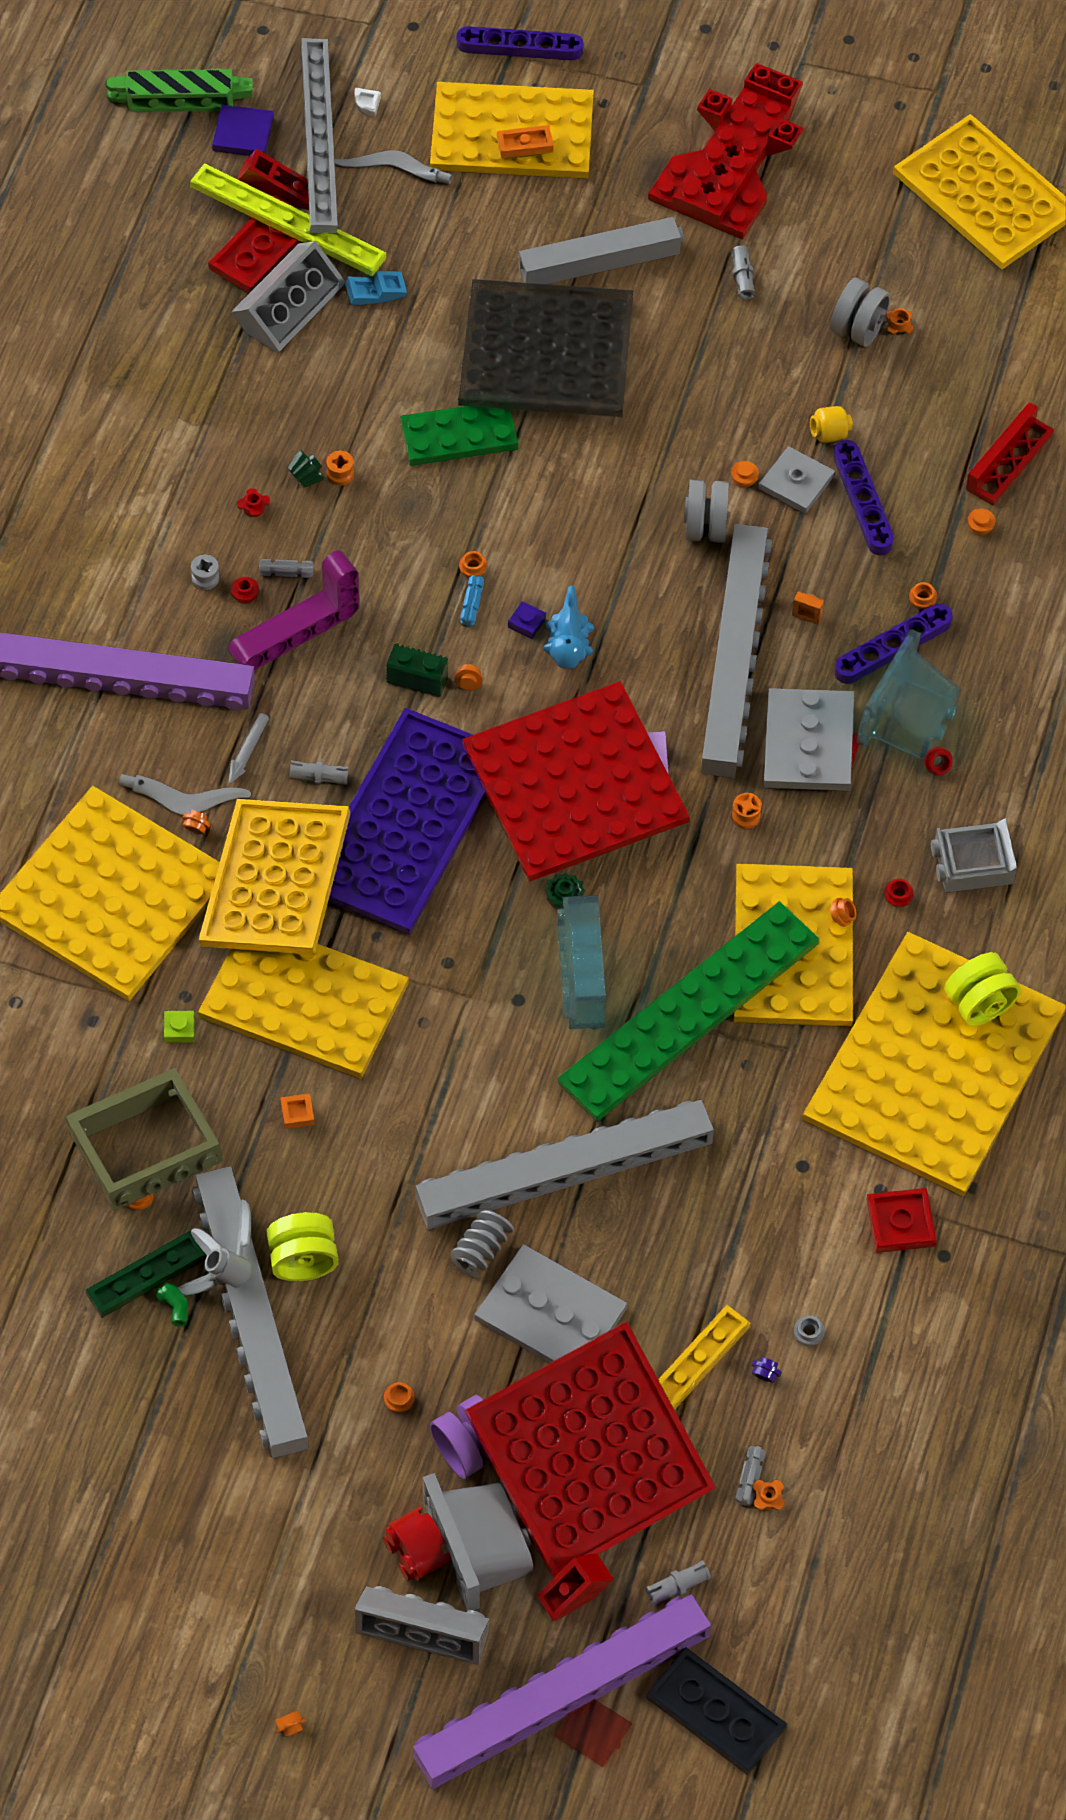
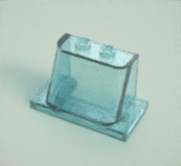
(910, 703)

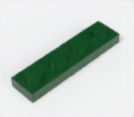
(145, 1274)

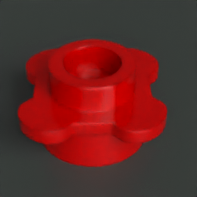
(253, 509)

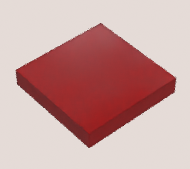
(901, 1220)

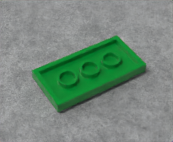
(457, 433)

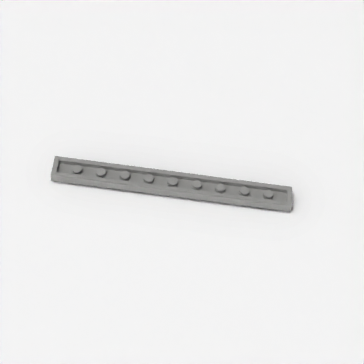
(319, 136)

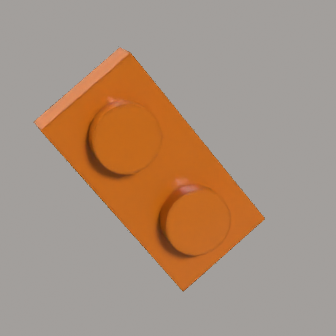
(525, 141)

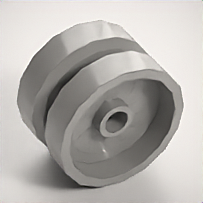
(860, 312)
(706, 511)

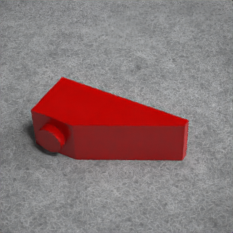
(275, 179)

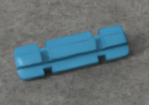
(472, 600)

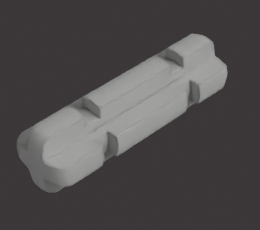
(286, 568)
(750, 1473)

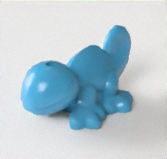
(569, 633)

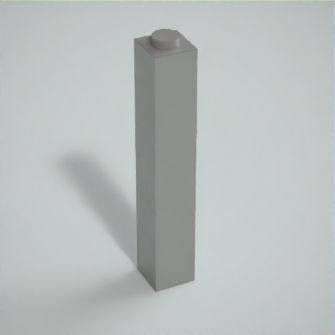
(601, 252)

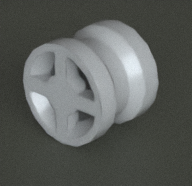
(202, 579)

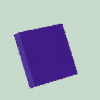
(242, 130)

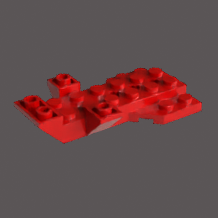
(722, 179)

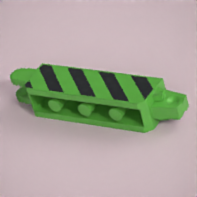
(178, 90)

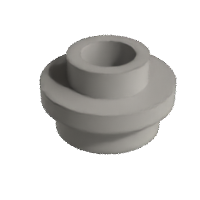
(812, 1323)

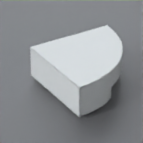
(367, 101)

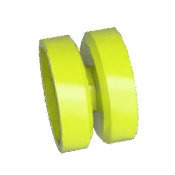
(982, 989)
(302, 1246)

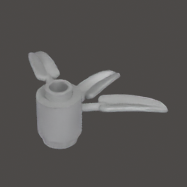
(220, 1262)

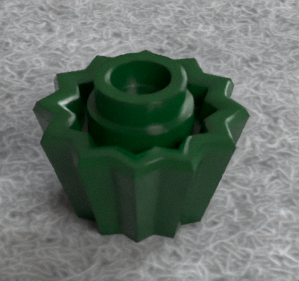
(305, 469)
(561, 887)

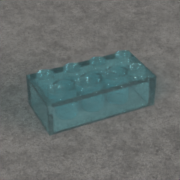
(581, 962)

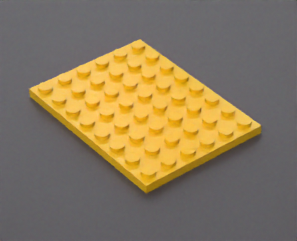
(923, 1080)

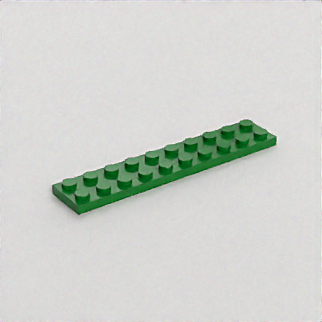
(688, 1011)

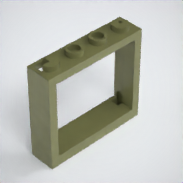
(126, 1105)

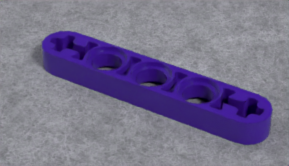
(509, 36)
(863, 508)
(886, 653)

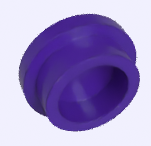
(766, 1369)

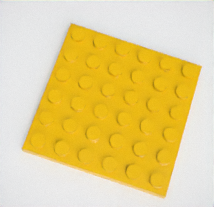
(109, 893)

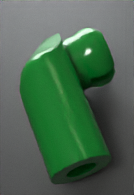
(178, 1301)

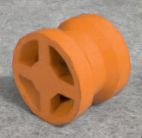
(345, 472)
(746, 803)

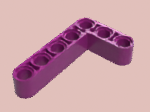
(305, 620)

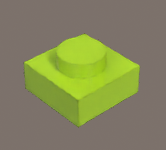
(179, 1026)

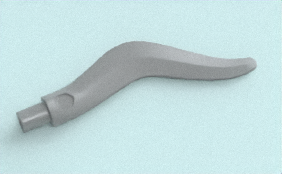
(399, 160)
(177, 801)

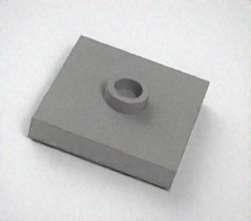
(796, 479)

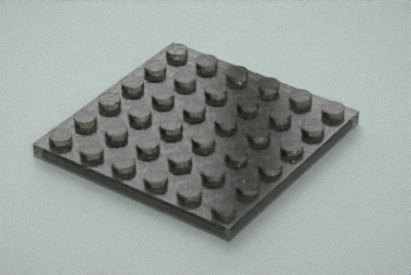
(546, 348)

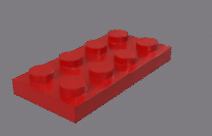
(252, 254)

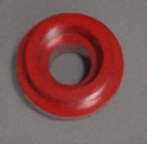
(248, 595)
(945, 764)
(901, 886)

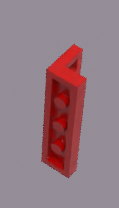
(1004, 446)

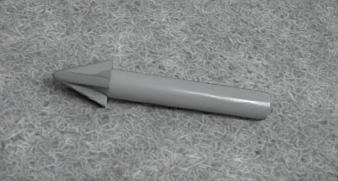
(237, 765)

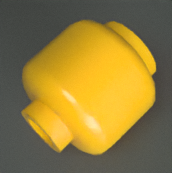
(830, 424)

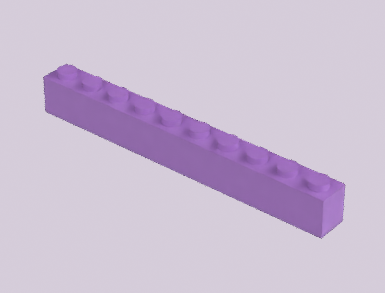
(126, 671)
(560, 1691)

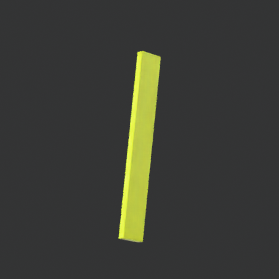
(286, 219)

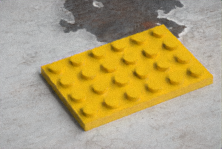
(473, 113)
(984, 191)
(275, 876)
(821, 982)
(307, 1004)

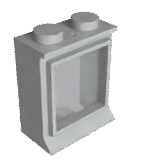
(974, 856)

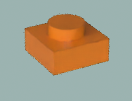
(808, 607)
(297, 1111)

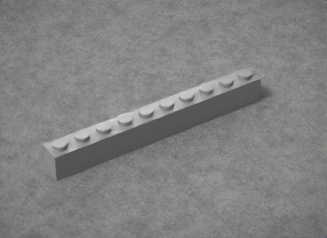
(734, 651)
(564, 1163)
(252, 1321)

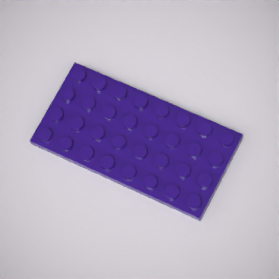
(406, 822)

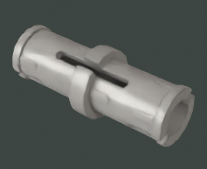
(743, 272)
(318, 772)
(678, 1583)

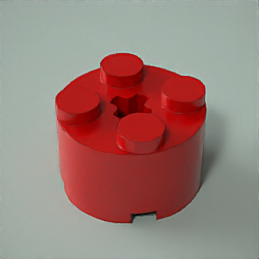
(416, 1543)

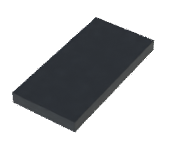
(716, 1711)

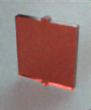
(594, 1731)

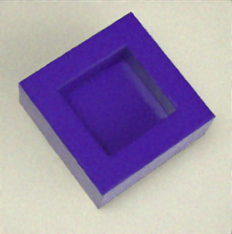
(527, 620)

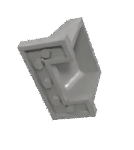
(479, 1535)

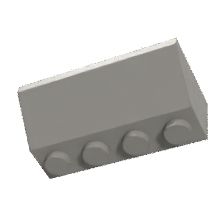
(289, 296)
(421, 1624)

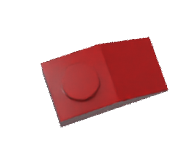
(575, 1586)

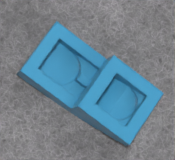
(381, 288)

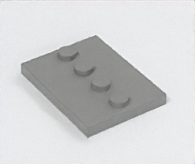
(809, 739)
(547, 1307)

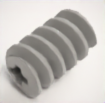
(479, 1242)

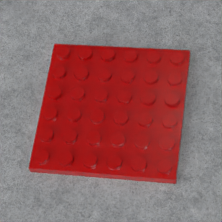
(575, 781)
(590, 1449)

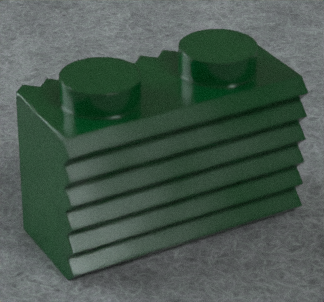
(417, 670)

